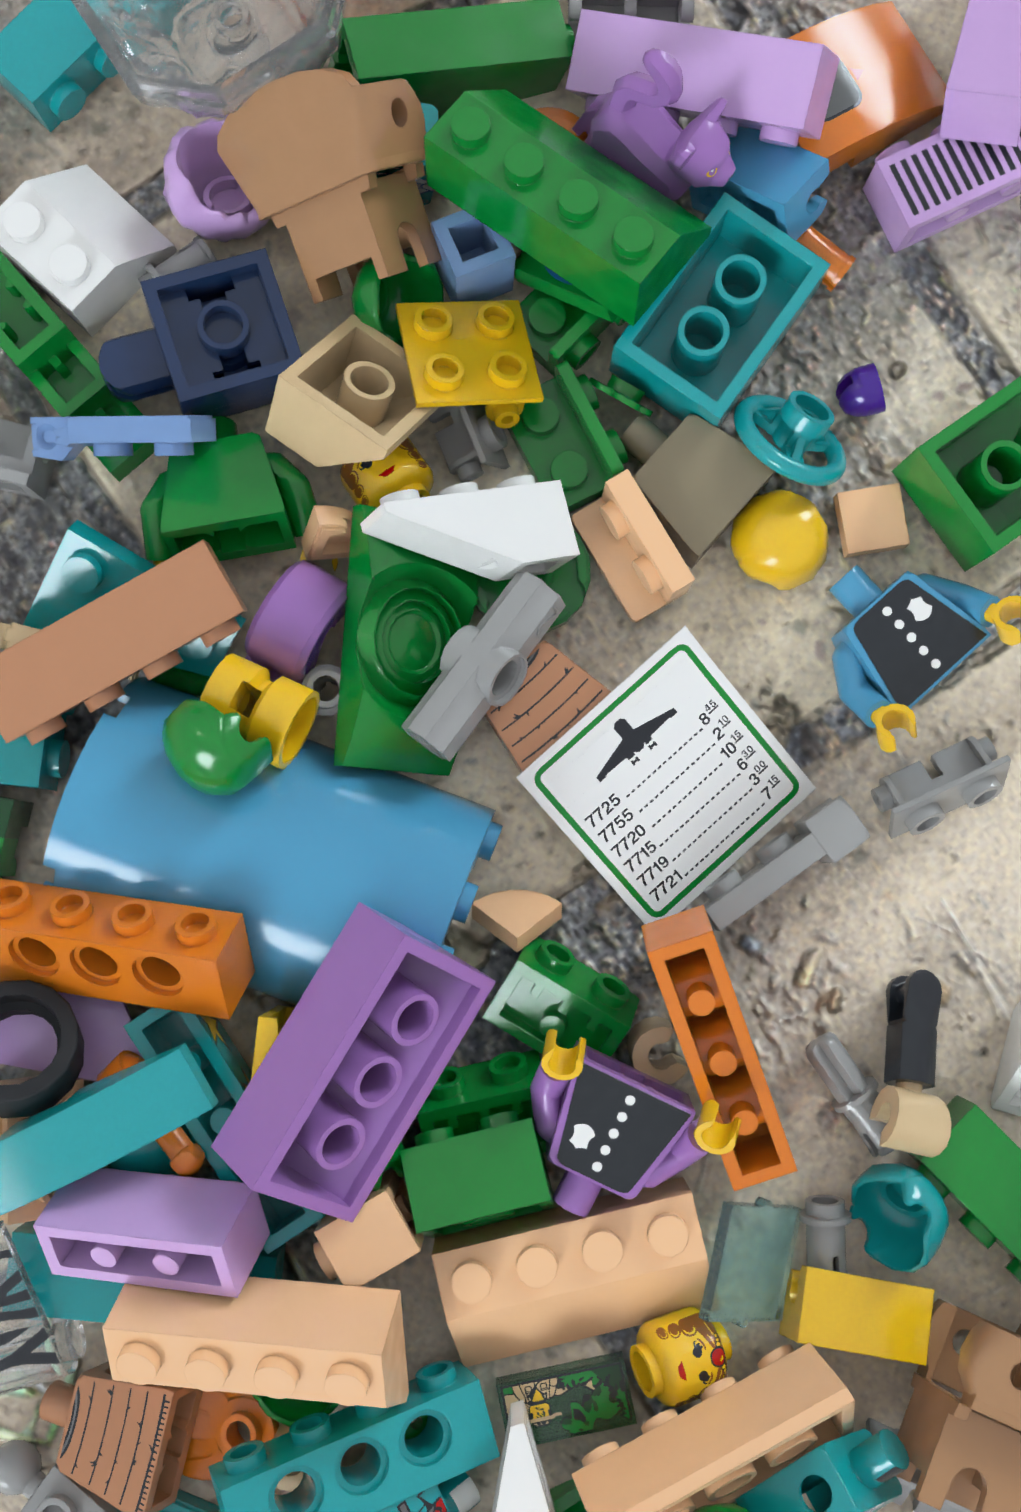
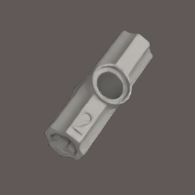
(484, 665)

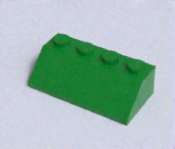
(560, 200)

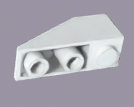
(484, 530)

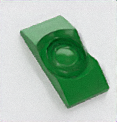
(394, 635)

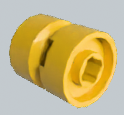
(267, 709)

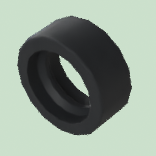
(57, 1079)

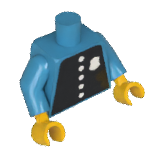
(908, 642)

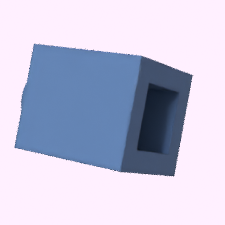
(474, 258)

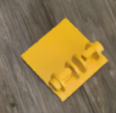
(470, 356)

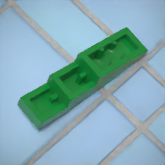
(59, 362)

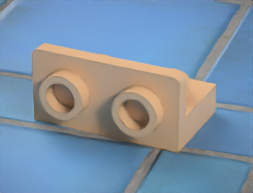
(632, 548)

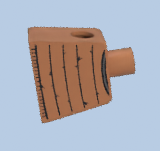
(546, 705)
(122, 1437)

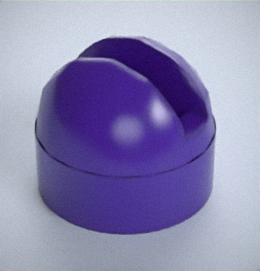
(861, 392)

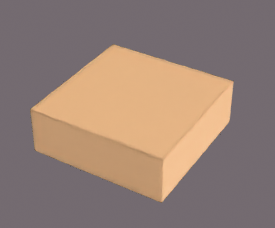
(871, 520)

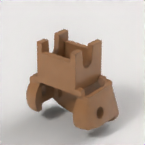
(311, 161)
(971, 1442)

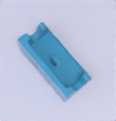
(771, 182)

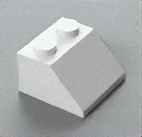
(80, 243)

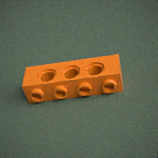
(124, 948)
(717, 1043)

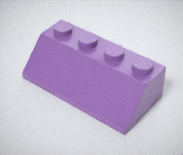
(351, 1066)

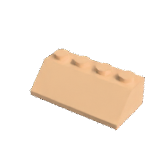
(570, 1275)
(268, 1342)
(723, 1443)

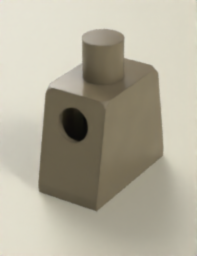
(694, 479)

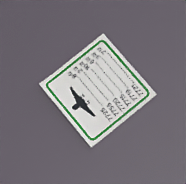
(667, 780)

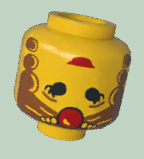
(398, 471)
(679, 1356)

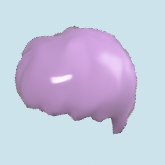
(202, 187)

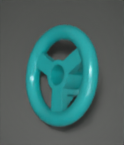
(795, 427)

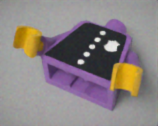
(616, 1125)

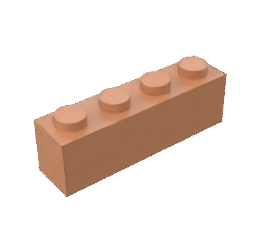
(114, 638)

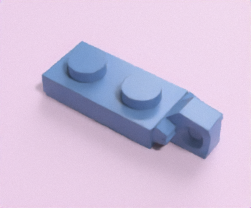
(114, 435)

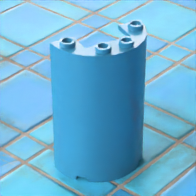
(282, 850)

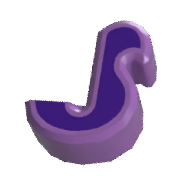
(295, 620)

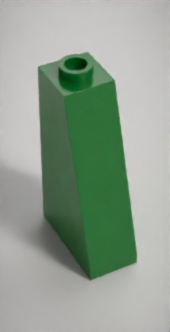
(460, 49)

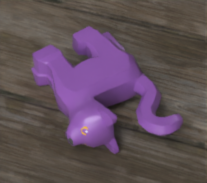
(646, 140)

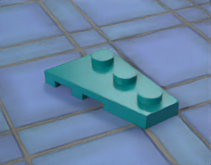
(93, 565)

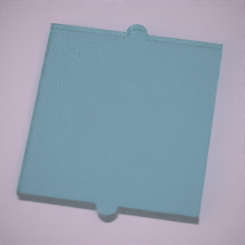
(750, 1262)

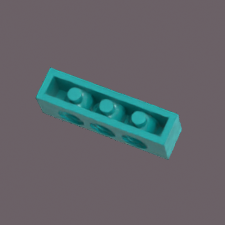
(392, 1467)

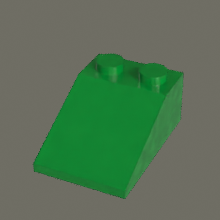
(971, 478)

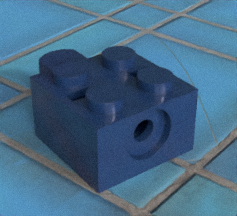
(213, 339)

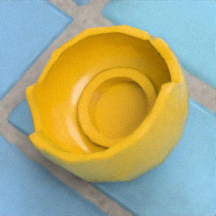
(780, 539)

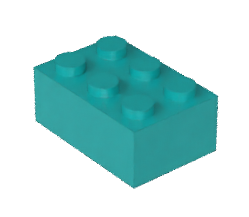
(719, 316)

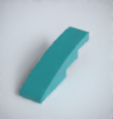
(101, 1125)

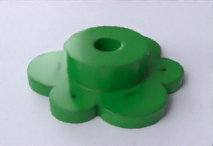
(623, 392)

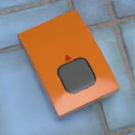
(880, 85)

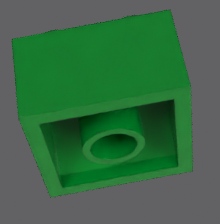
(476, 1175)

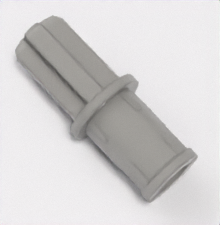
(851, 1090)

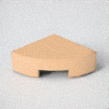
(327, 533)
(516, 915)

